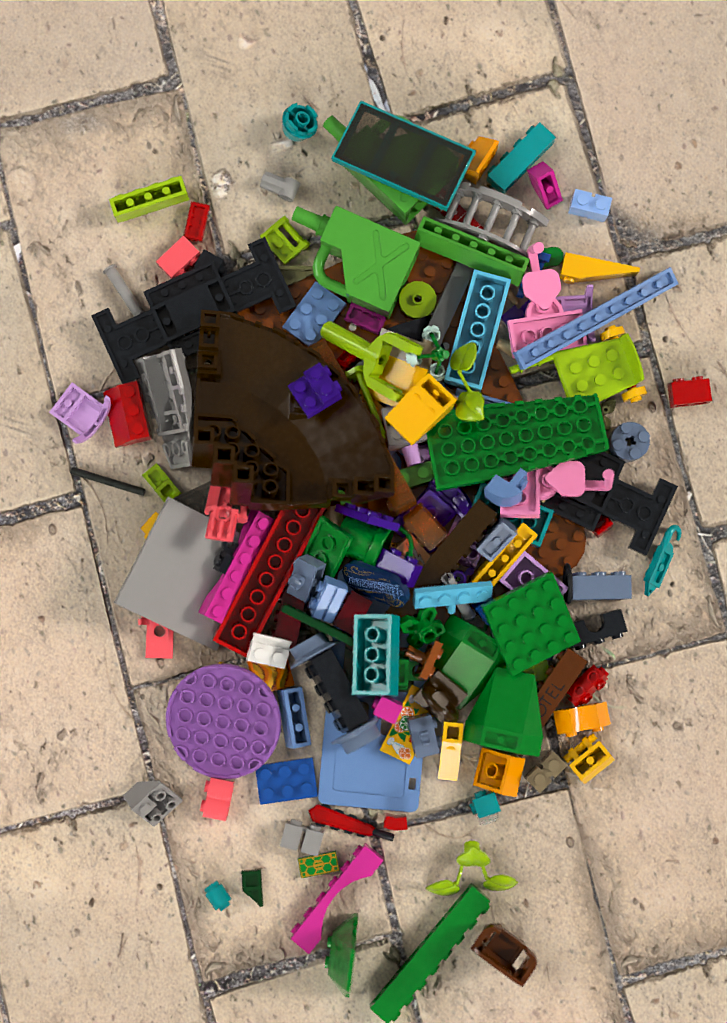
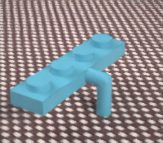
(452, 595)

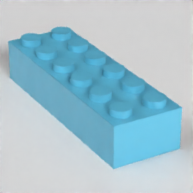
(479, 325)

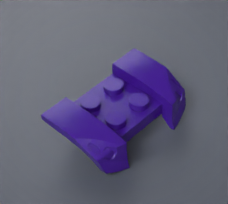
(441, 504)

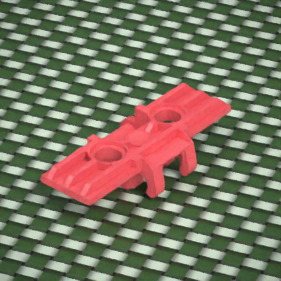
(218, 504)
(157, 646)

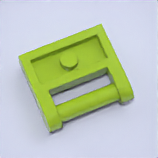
(280, 244)

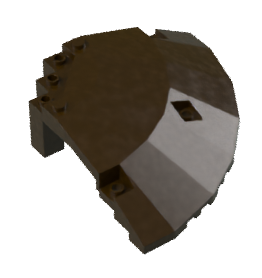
(261, 437)

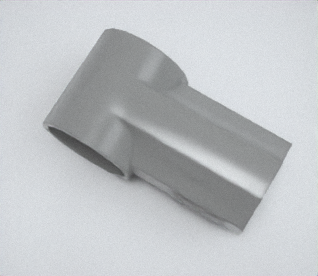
(284, 187)

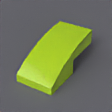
(161, 482)

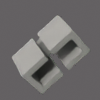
(292, 835)

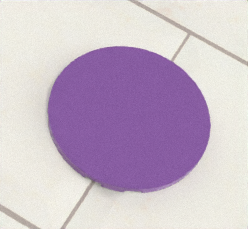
(223, 721)

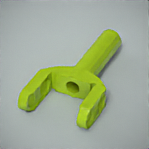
(373, 354)

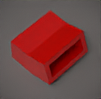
(395, 822)

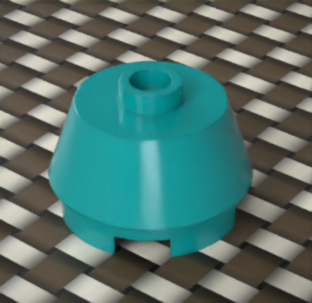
(299, 122)

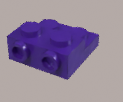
(315, 390)

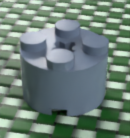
(639, 441)

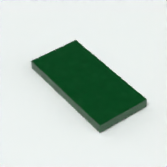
(316, 623)

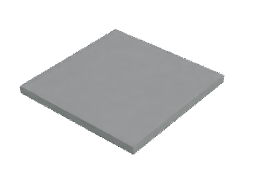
(175, 574)

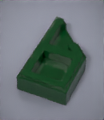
(253, 885)

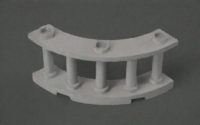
(498, 202)

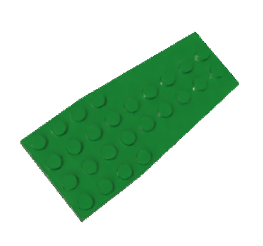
(513, 438)

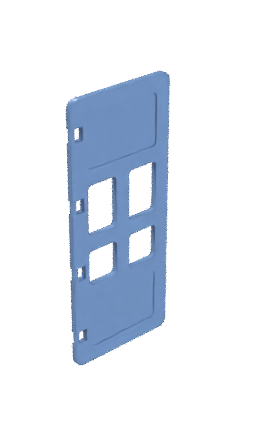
(367, 775)

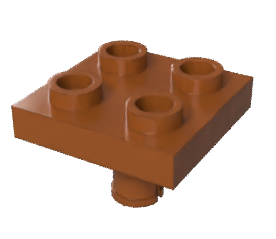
(426, 659)

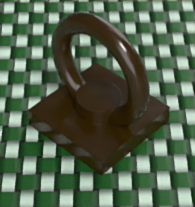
(441, 696)

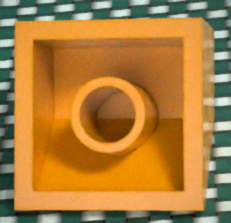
(485, 152)
(499, 772)

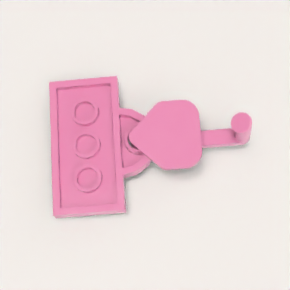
(541, 289)
(565, 478)

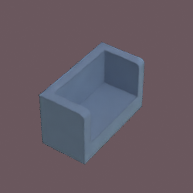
(496, 538)

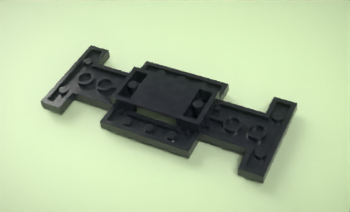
(178, 307)
(622, 503)

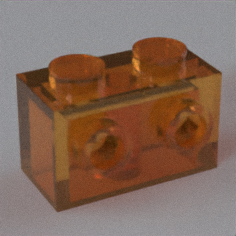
(424, 526)

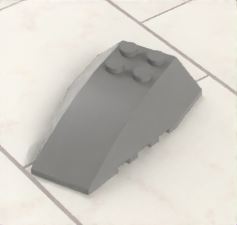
(169, 393)

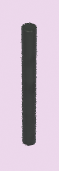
(107, 481)

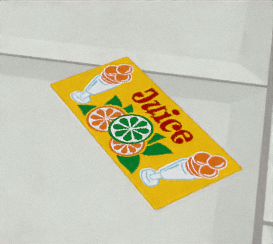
(398, 739)

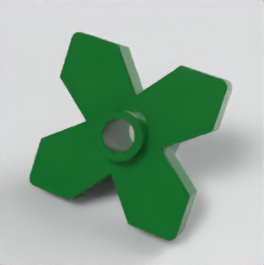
(423, 628)

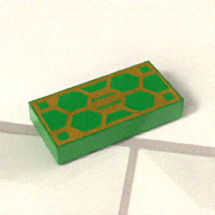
(314, 865)

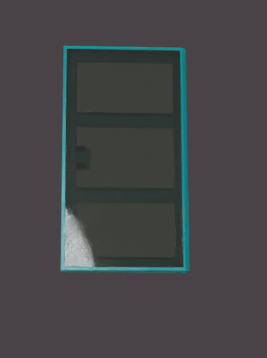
(403, 155)

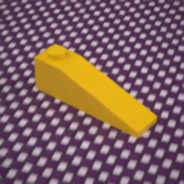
(584, 269)
(505, 559)

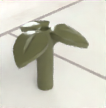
(606, 408)

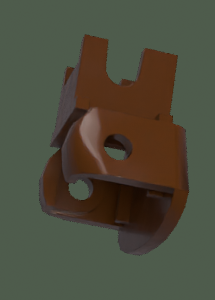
(502, 951)

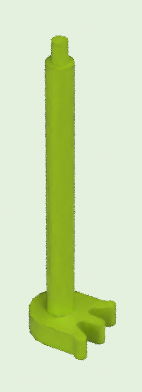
(356, 373)

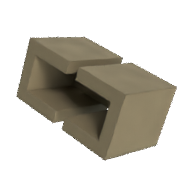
(553, 767)

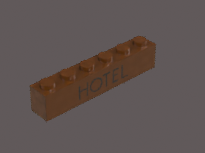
(558, 682)

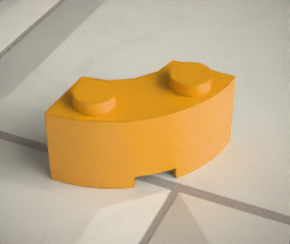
(585, 717)

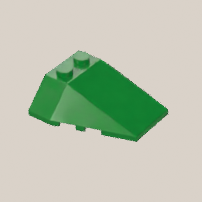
(342, 954)

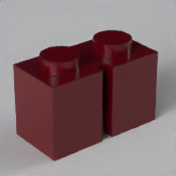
(353, 604)

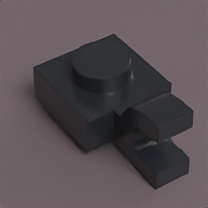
(223, 559)

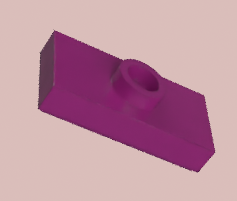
(365, 318)

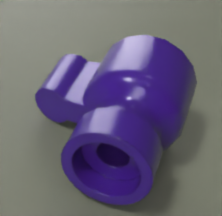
(460, 576)

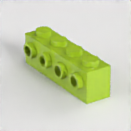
(149, 199)

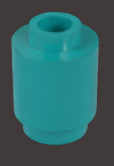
(218, 896)

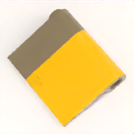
(401, 373)

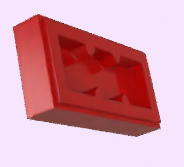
(196, 222)

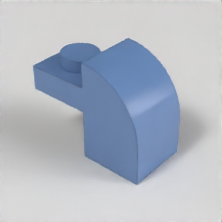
(504, 492)

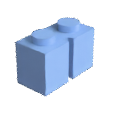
(590, 207)

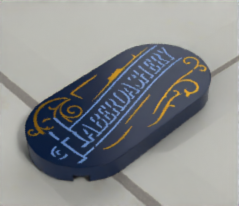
(376, 583)

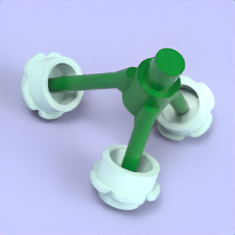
(439, 354)

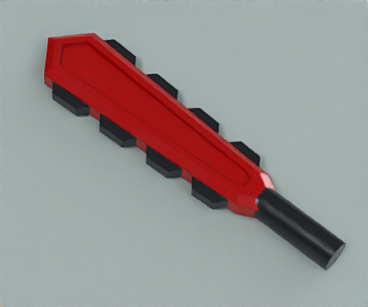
(337, 819)

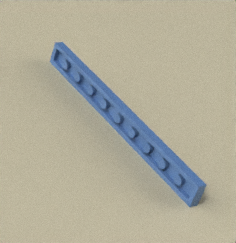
(595, 318)

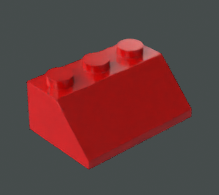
(128, 414)

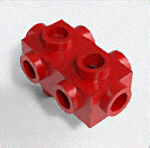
(587, 685)

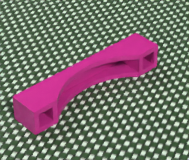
(250, 541)
(362, 865)

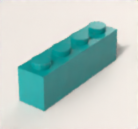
(521, 158)

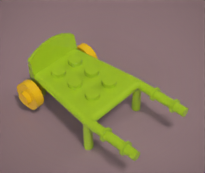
(599, 367)

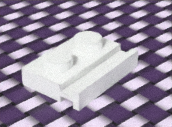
(268, 650)

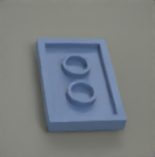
(312, 313)

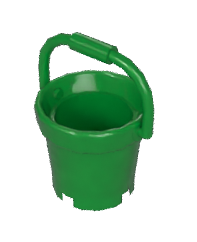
(370, 540)

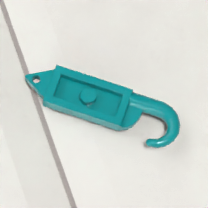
(660, 561)

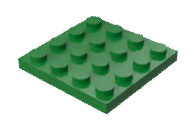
(531, 623)

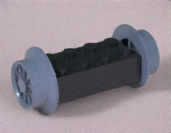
(336, 692)

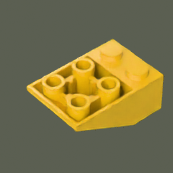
(421, 409)

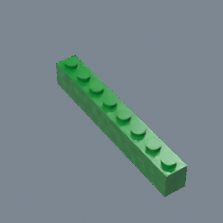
(430, 953)

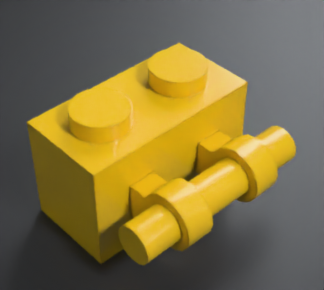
(591, 761)

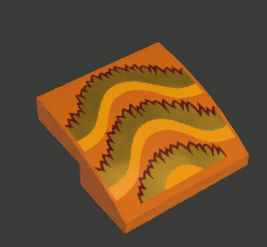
(274, 677)

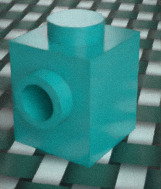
(484, 804)

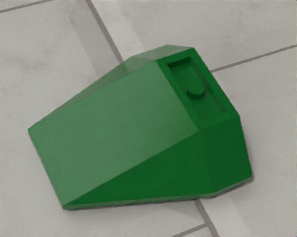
(468, 657)
(507, 715)

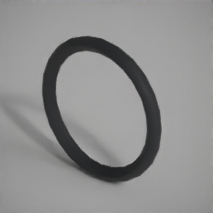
(568, 572)

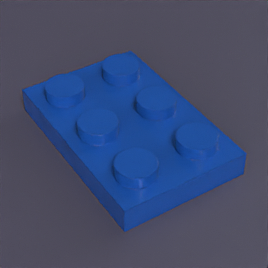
(286, 781)

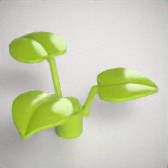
(469, 403)
(472, 857)

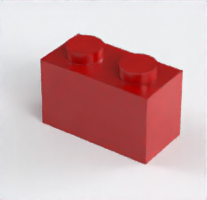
(689, 392)

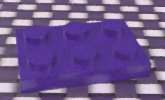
(367, 515)

